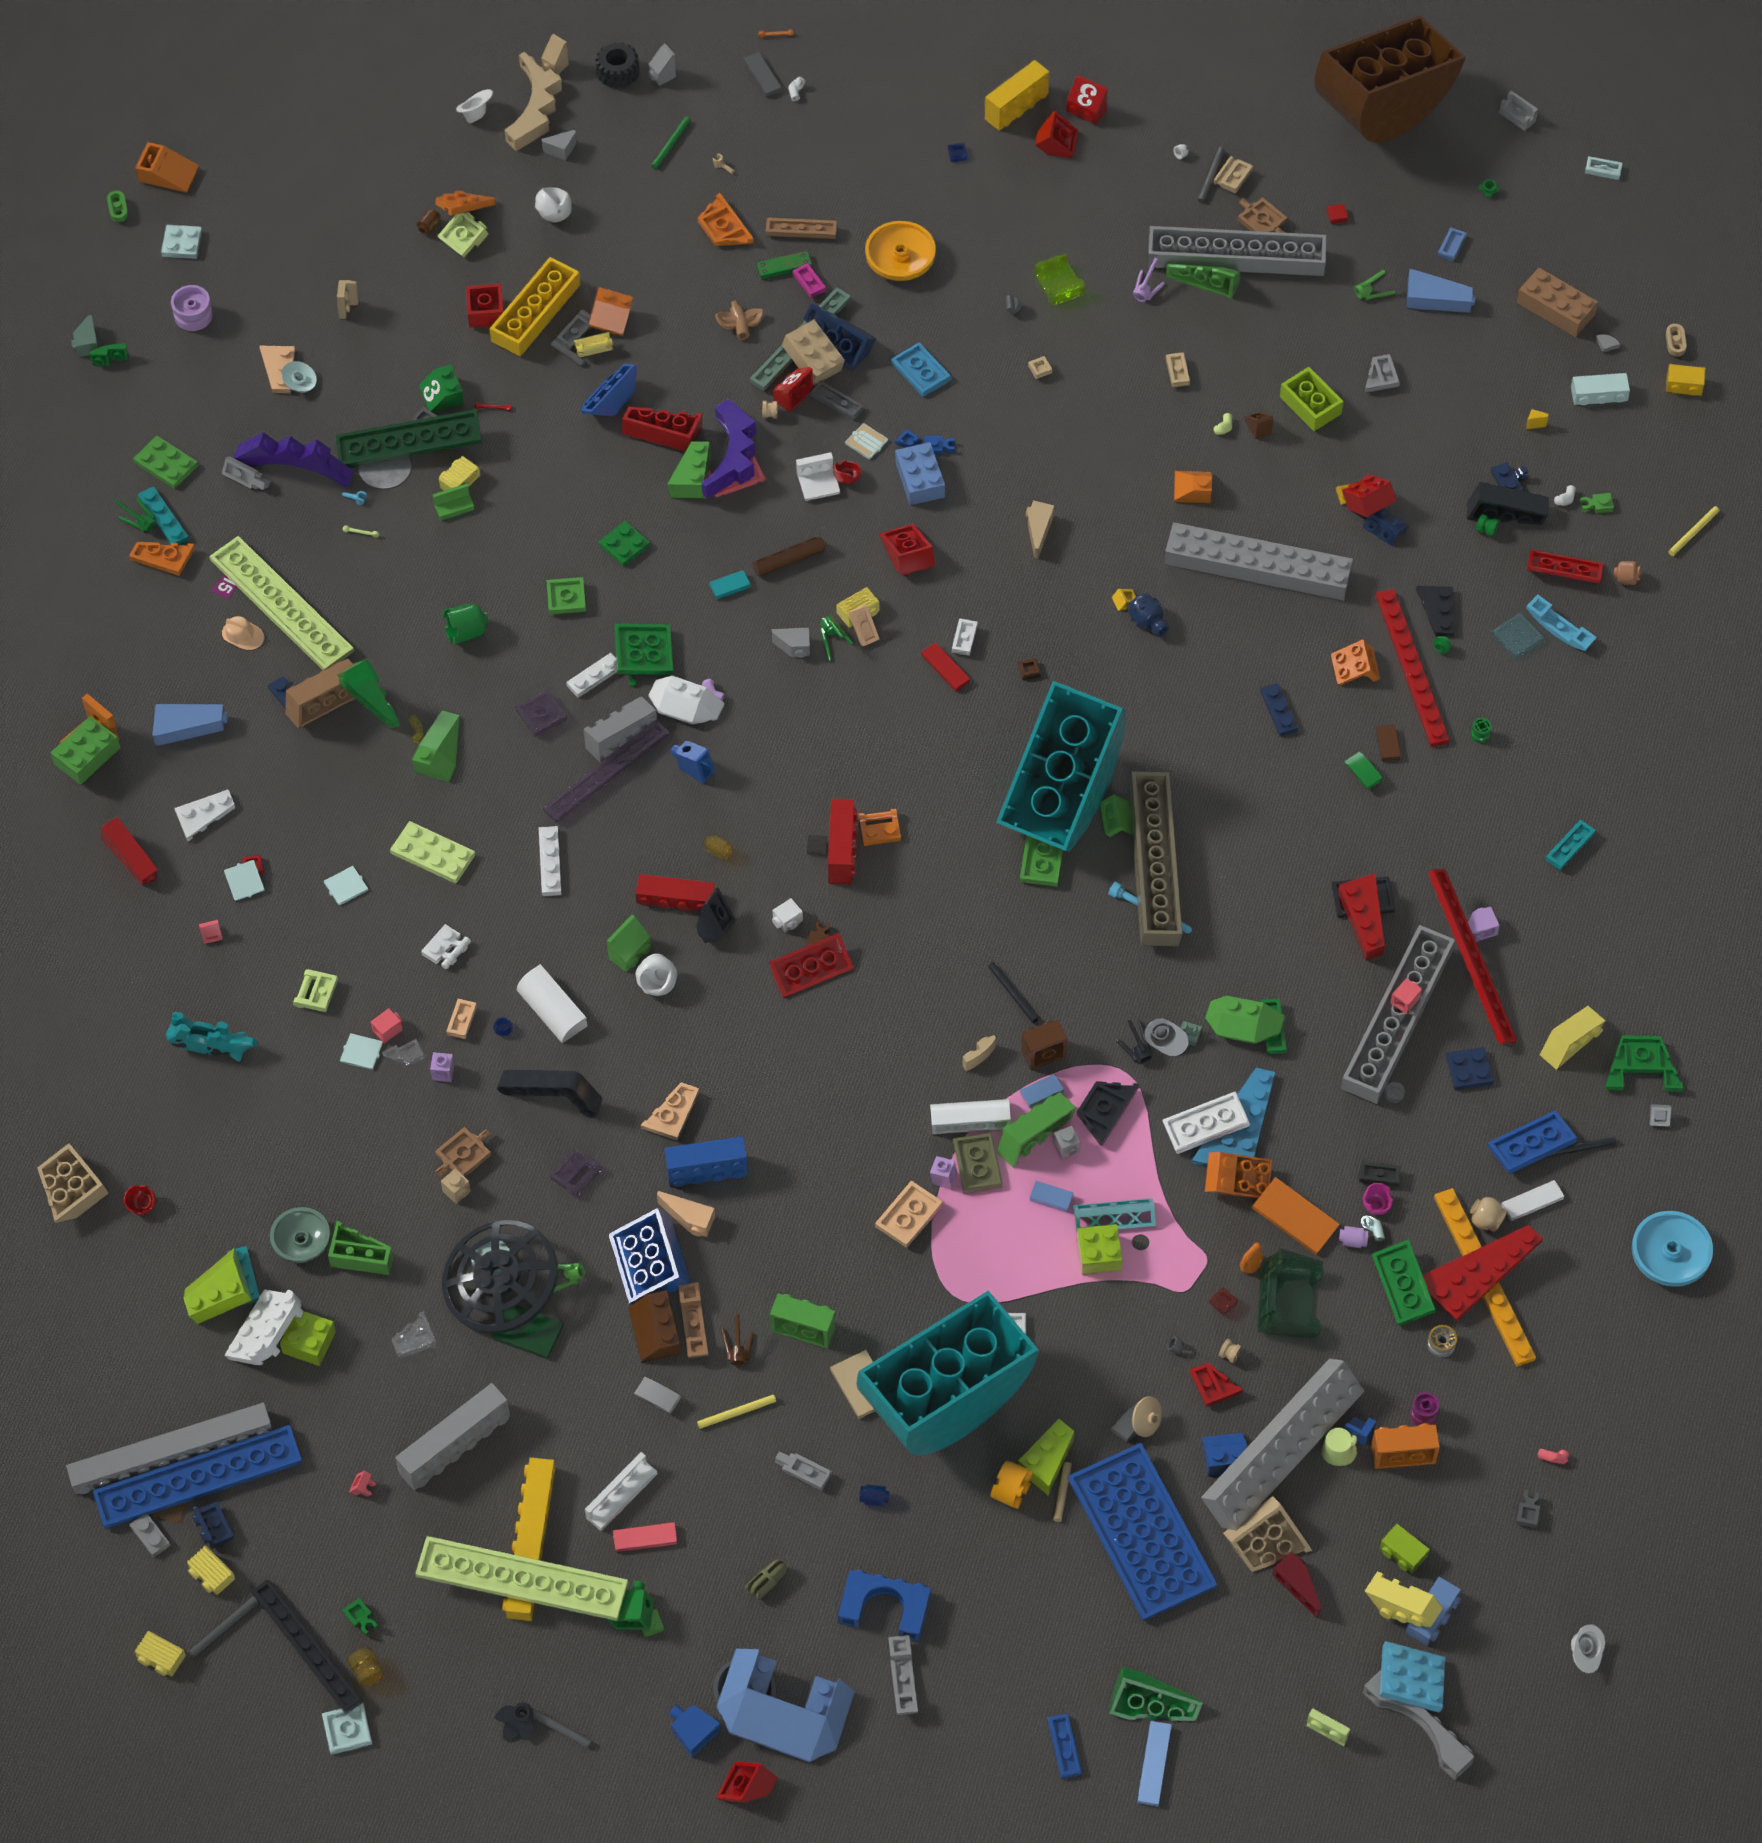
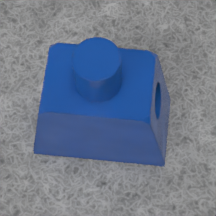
(694, 760)
(693, 1728)

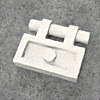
(442, 943)

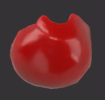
(847, 472)
(140, 1199)

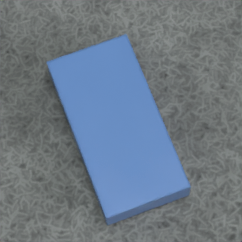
(1451, 244)
(1041, 1090)
(1051, 1196)

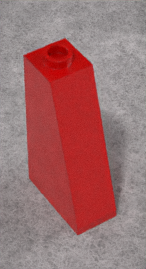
(128, 851)

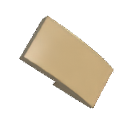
(984, 1049)

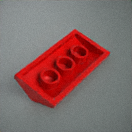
(1565, 566)
(810, 965)

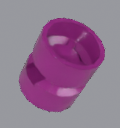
(1424, 1409)

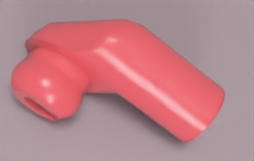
(1560, 1458)

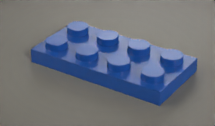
(1532, 1142)

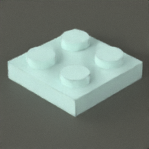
(181, 241)

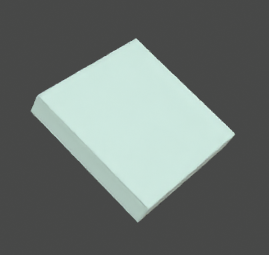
(347, 1730)

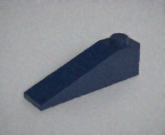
(847, 338)

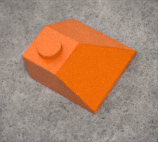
(1193, 487)

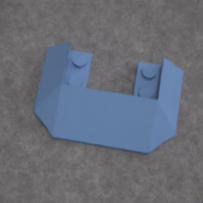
(777, 1723)

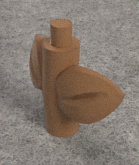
(739, 319)

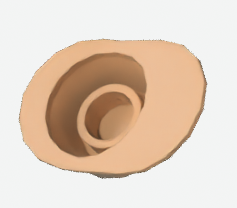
(242, 633)

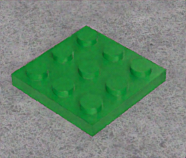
(643, 649)

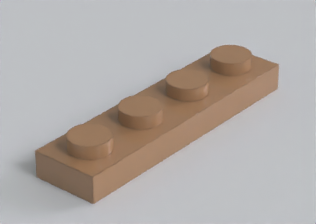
(801, 228)

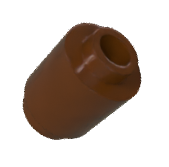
(428, 221)

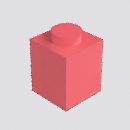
(1406, 995)
(386, 1025)

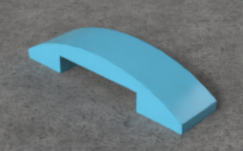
(1558, 626)

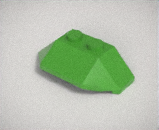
(1243, 1019)

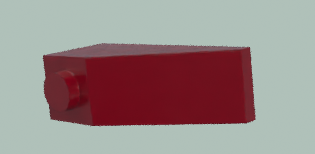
(1296, 1579)

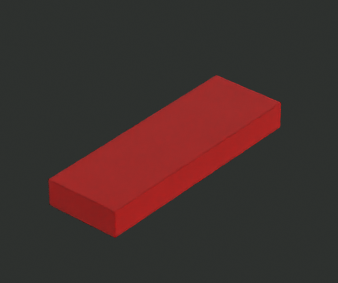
(945, 667)

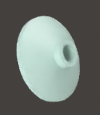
(301, 372)

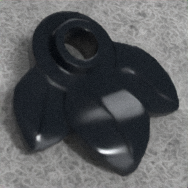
(514, 1723)

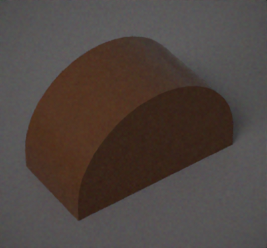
(1389, 78)

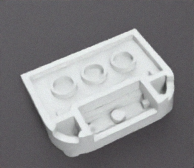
(264, 1327)

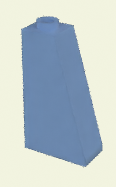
(1437, 293)
(186, 721)

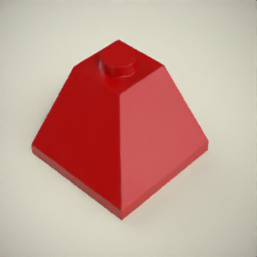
(1057, 136)
(747, 1782)

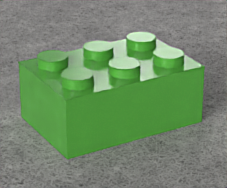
(85, 750)
(802, 1320)

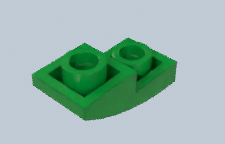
(103, 355)
(1364, 770)

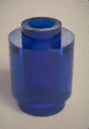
(874, 1495)

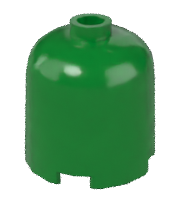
(464, 623)

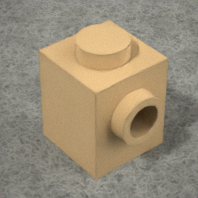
(455, 1186)

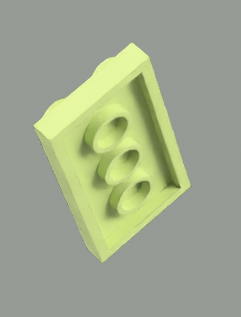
(432, 852)

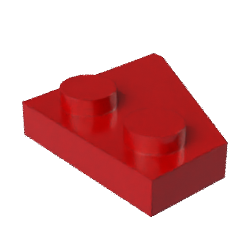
(1213, 1385)

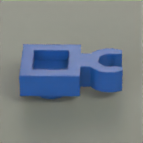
(939, 445)

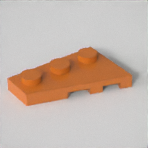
(163, 557)

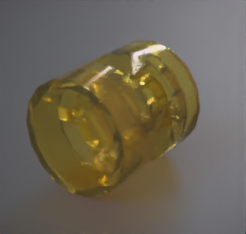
(366, 1668)

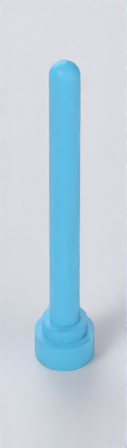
(1118, 891)

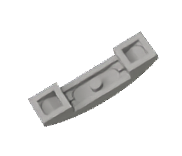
(902, 1675)

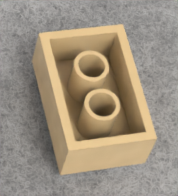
(812, 348)

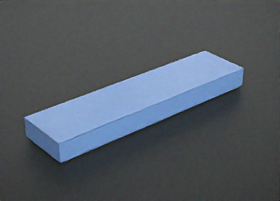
(1154, 1763)

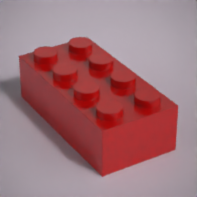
(842, 841)

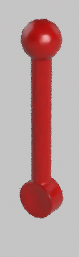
(507, 407)

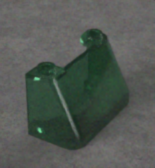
(1287, 1295)

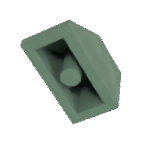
(85, 337)

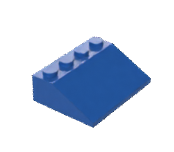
(649, 1256)

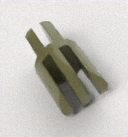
(766, 1579)

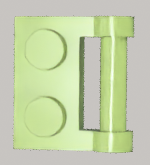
(321, 991)

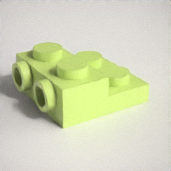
(463, 233)

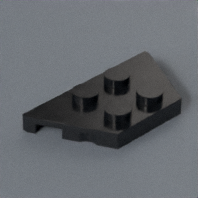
(1104, 1107)

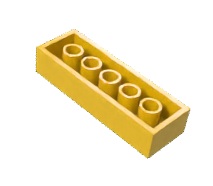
(535, 306)

